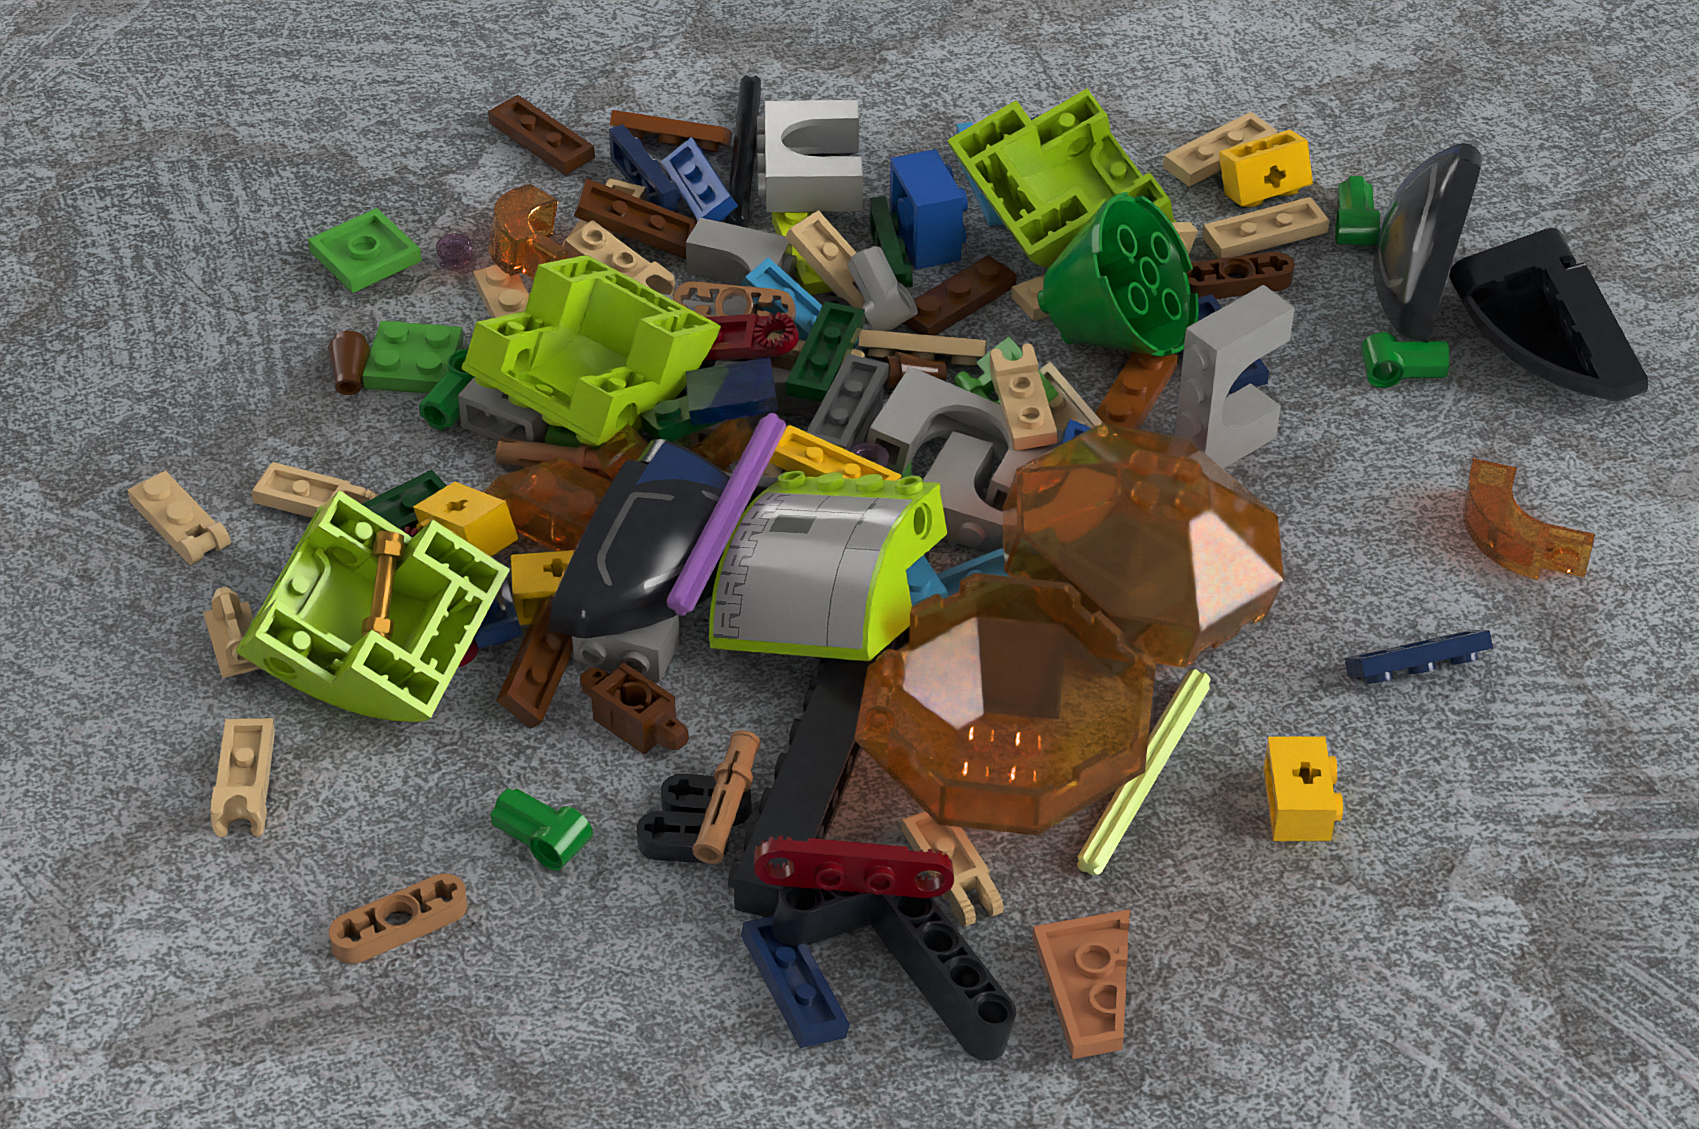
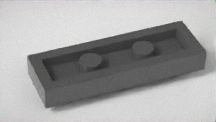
(849, 401)

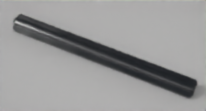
(744, 149)

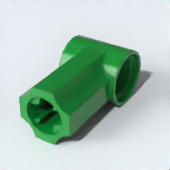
(1356, 219)
(1391, 361)
(441, 404)
(550, 834)

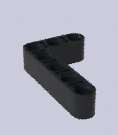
(924, 946)

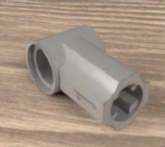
(885, 299)

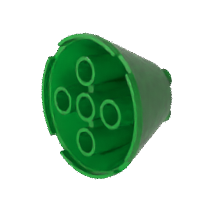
(1123, 281)

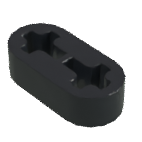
(699, 792)
(678, 837)

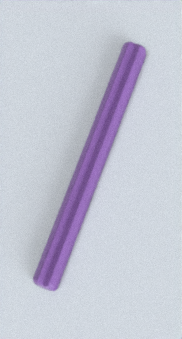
(726, 515)

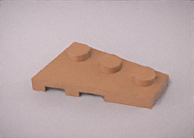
(1087, 978)

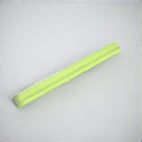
(1131, 795)

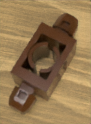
(634, 708)

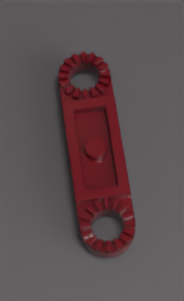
(747, 336)
(853, 867)

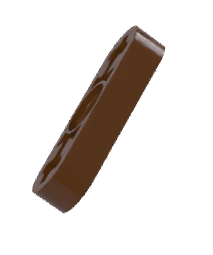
(1271, 269)

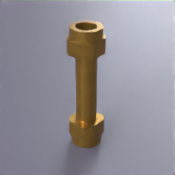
(388, 549)

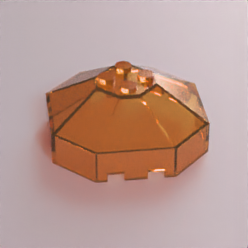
(1146, 538)
(1008, 706)

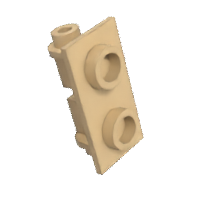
(226, 628)

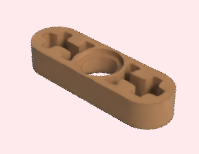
(705, 290)
(391, 936)

